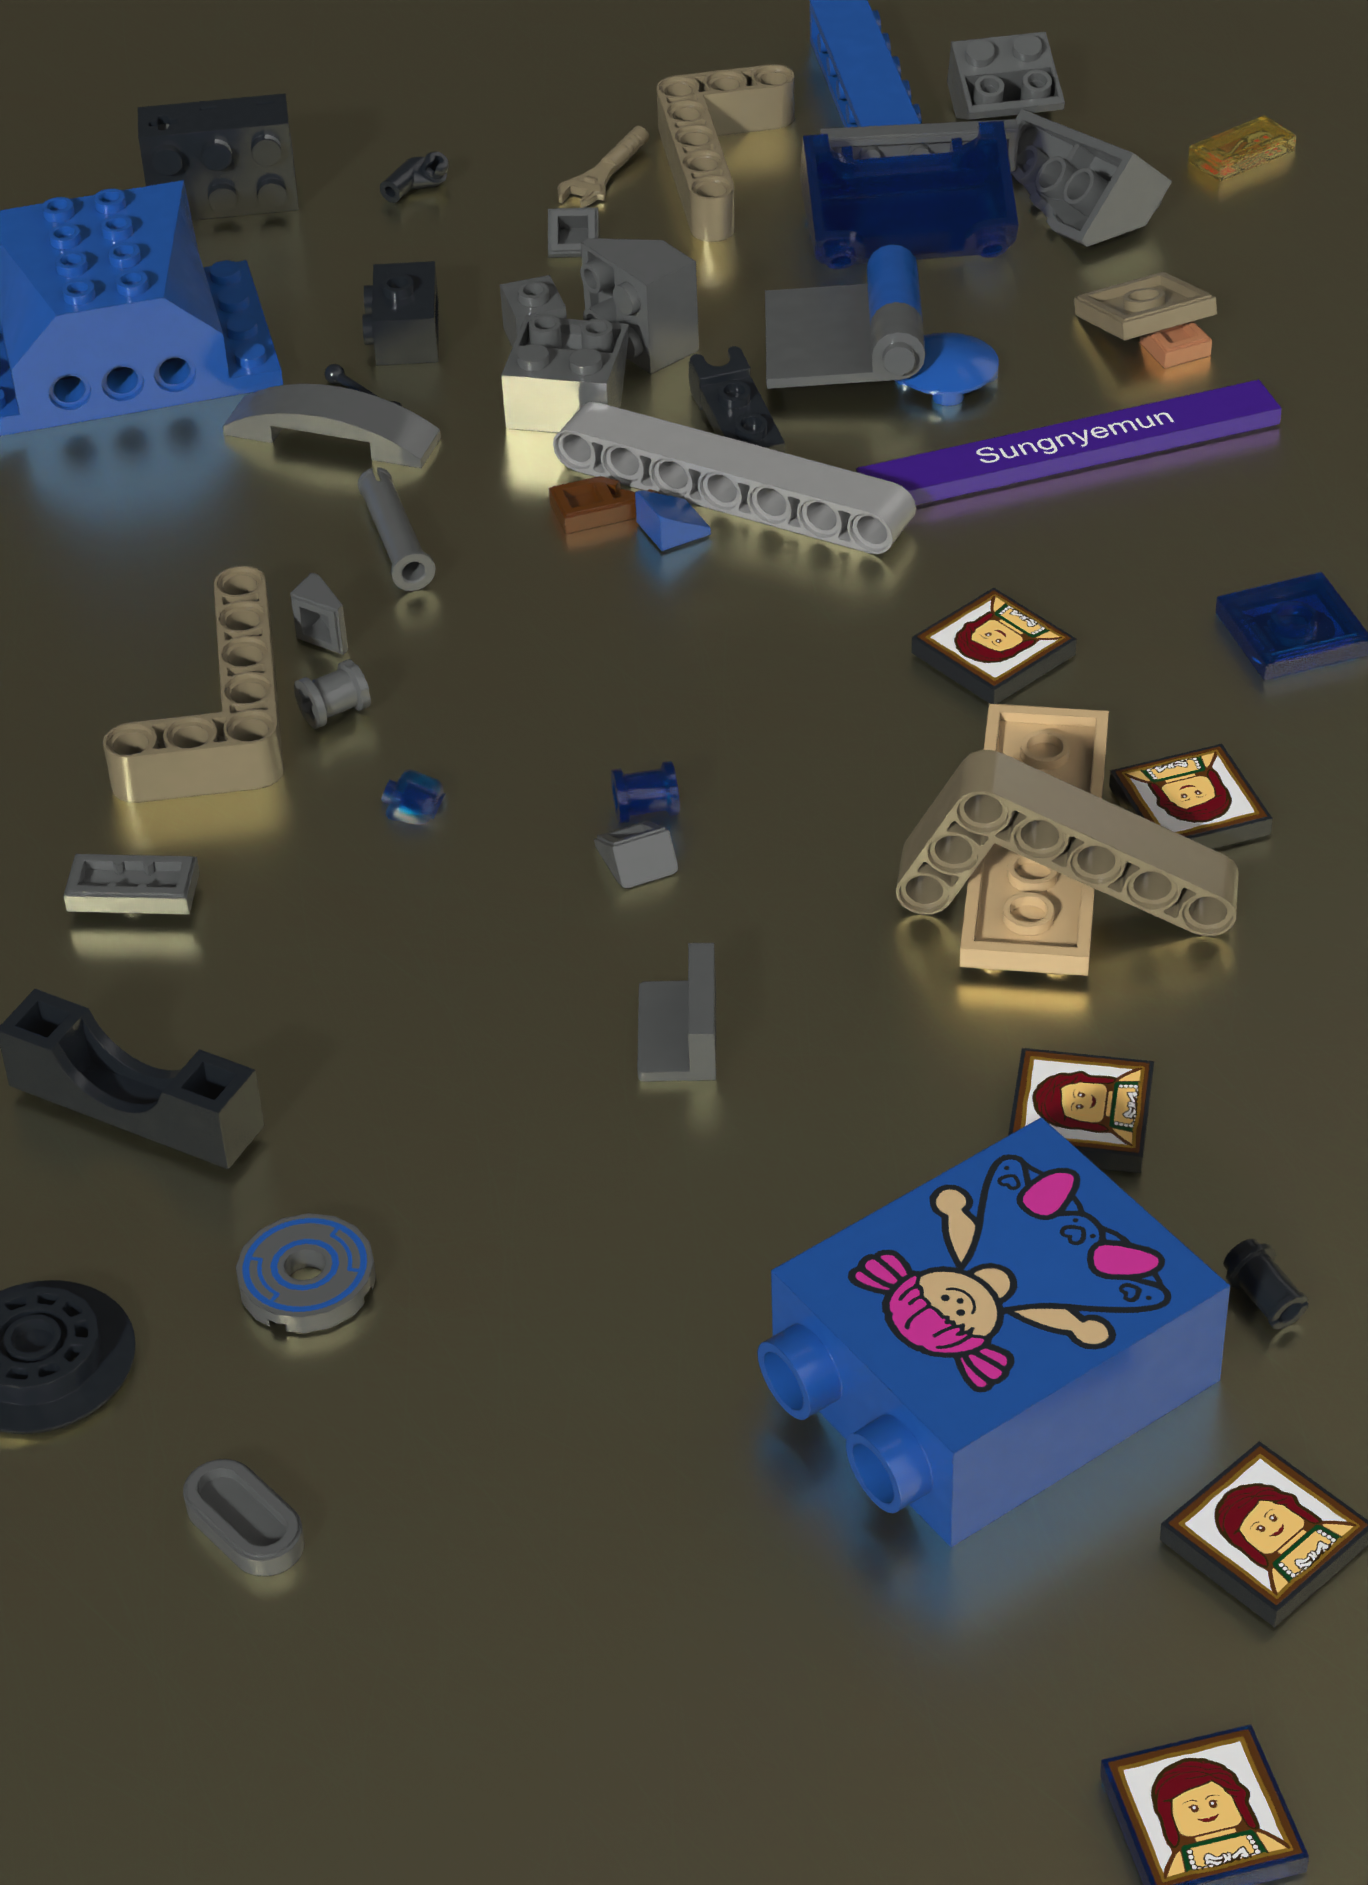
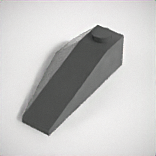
(1085, 183)

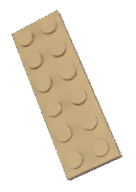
(1014, 907)

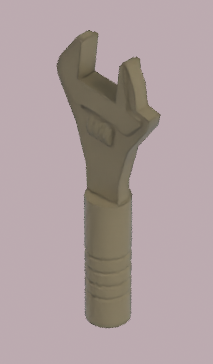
(593, 182)

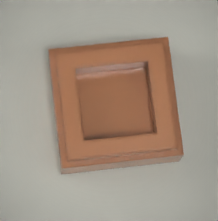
(1178, 344)

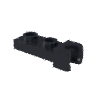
(733, 401)

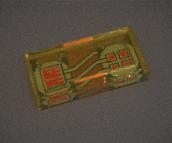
(1242, 148)

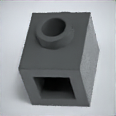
(529, 298)

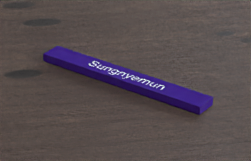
(1081, 442)

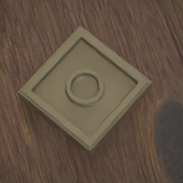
(1145, 305)

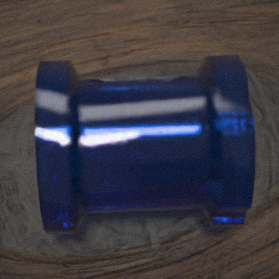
(645, 792)

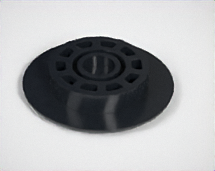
(39, 1337)

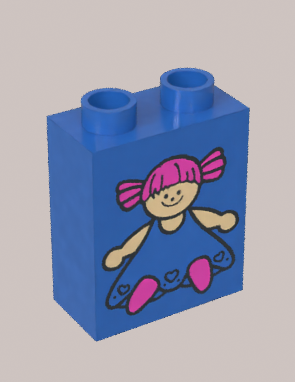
(993, 1331)

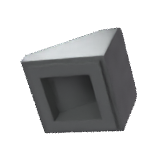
(569, 228)
(319, 615)
(638, 853)

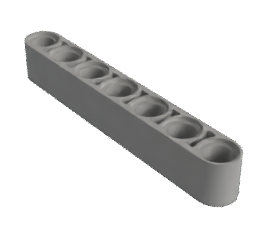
(736, 477)

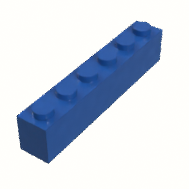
(860, 65)

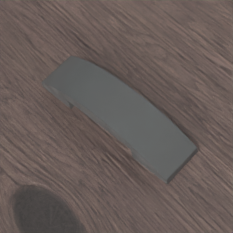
(392, 430)

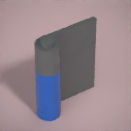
(848, 329)

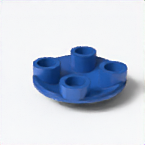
(954, 367)

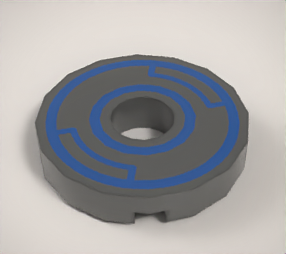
(302, 1243)

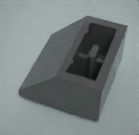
(1003, 76)
(648, 289)
(560, 368)

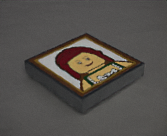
(993, 646)
(1195, 796)
(1090, 1101)
(1266, 1533)

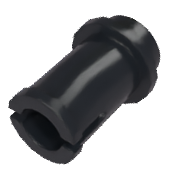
(1256, 1272)

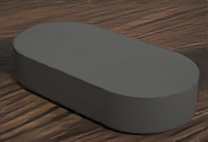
(244, 1517)

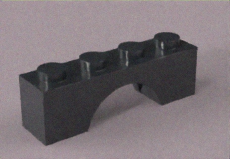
(68, 1059)

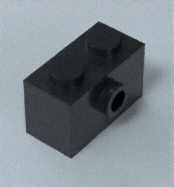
(402, 313)

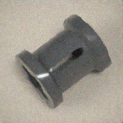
(332, 694)

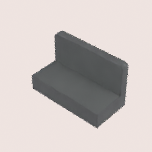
(679, 1023)

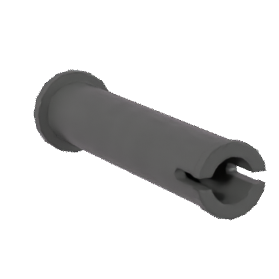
(410, 565)

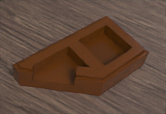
(592, 503)

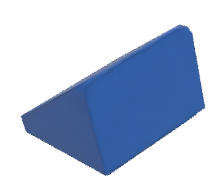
(668, 519)

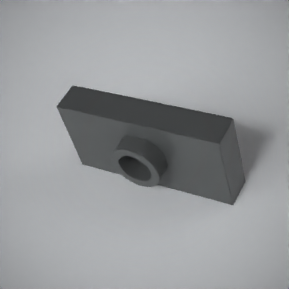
(131, 884)

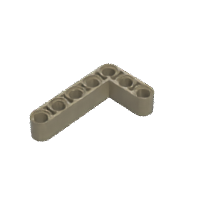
(713, 104)
(220, 749)
(1069, 831)

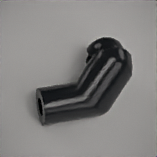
(415, 174)

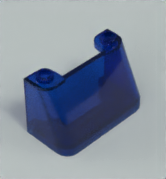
(922, 202)

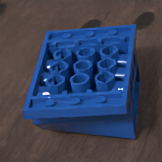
(118, 312)

